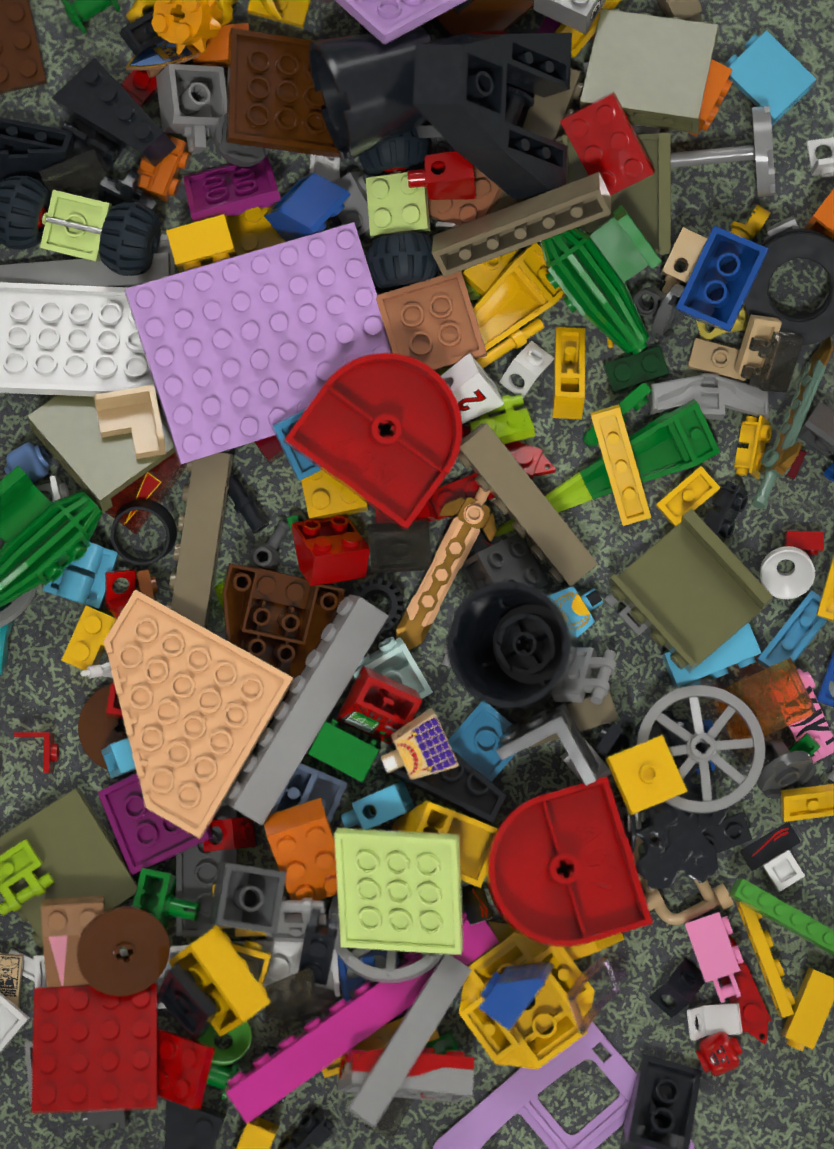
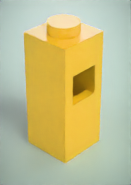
(810, 1010)

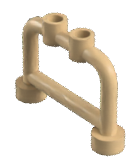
(712, 898)

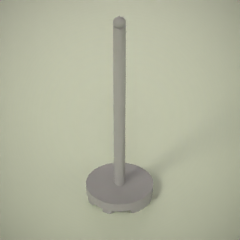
(760, 152)

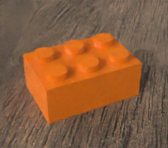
(304, 850)

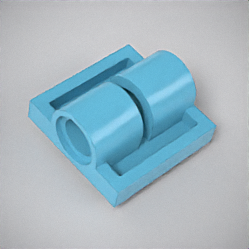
(85, 578)

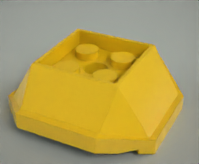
(543, 1027)

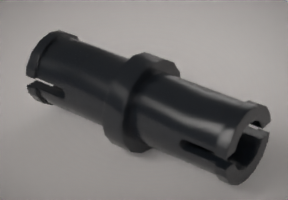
(246, 505)

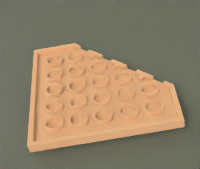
(187, 708)

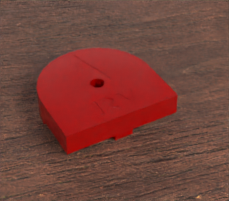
(344, 439)
(601, 889)

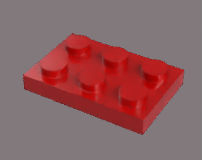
(608, 143)
(182, 1068)

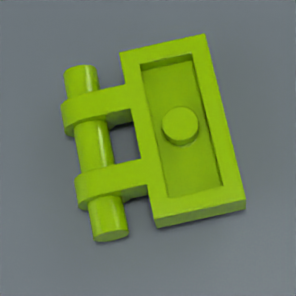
(512, 424)
(18, 864)

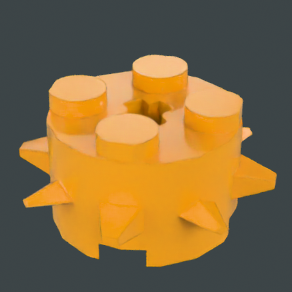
(187, 22)

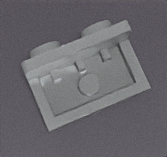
(356, 204)

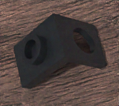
(681, 986)

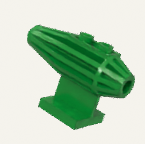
(594, 276)
(39, 534)

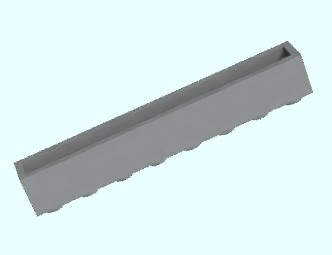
(305, 708)

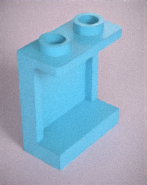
(770, 75)

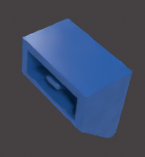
(306, 207)

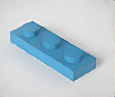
(795, 633)

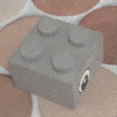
(573, 13)

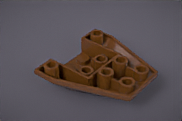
(277, 615)

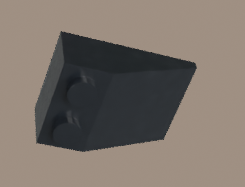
(661, 1106)

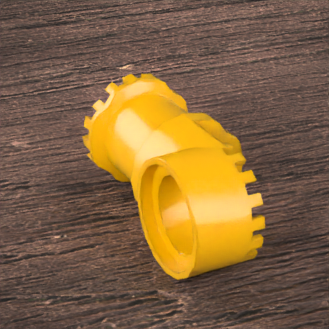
(754, 224)

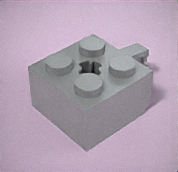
(191, 101)

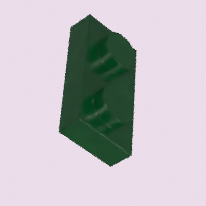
(636, 369)

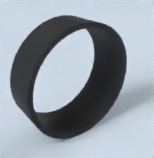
(161, 513)

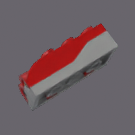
(430, 1078)

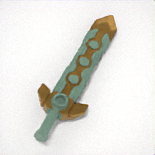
(779, 459)

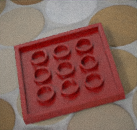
(94, 1050)

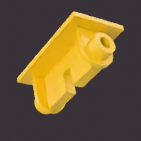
(756, 435)

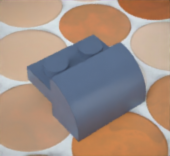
(309, 785)

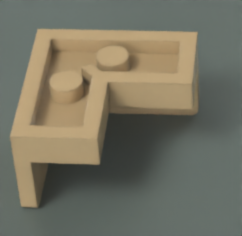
(135, 413)

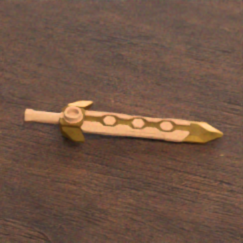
(448, 559)

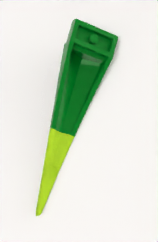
(660, 448)

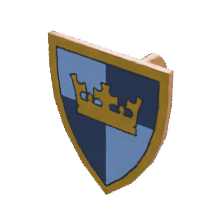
(159, 57)

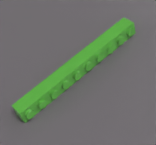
(783, 914)

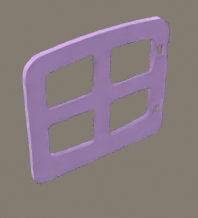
(520, 1096)

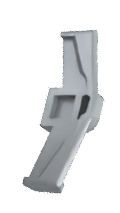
(712, 394)

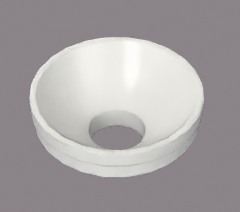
(788, 584)

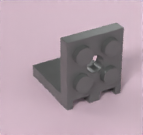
(543, 725)

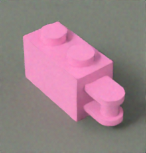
(715, 952)

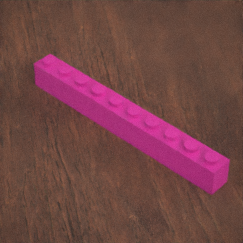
(339, 1031)

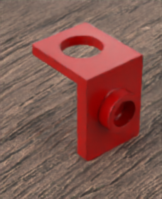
(116, 601)
(50, 750)
(236, 834)

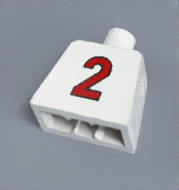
(472, 388)

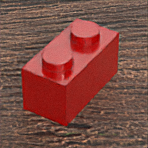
(807, 541)

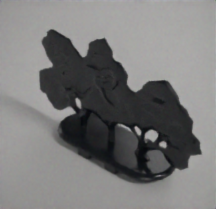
(679, 832)

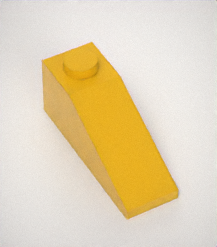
(569, 373)

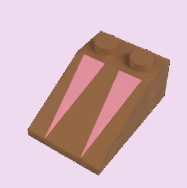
(62, 926)

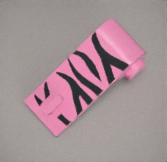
(814, 725)

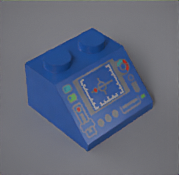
(512, 991)

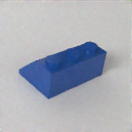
(721, 279)

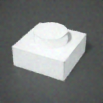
(783, 870)

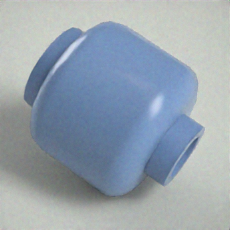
(31, 459)

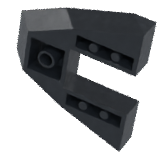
(463, 96)

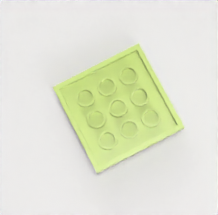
(399, 891)

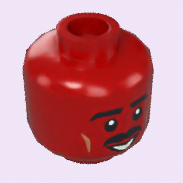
(719, 1053)

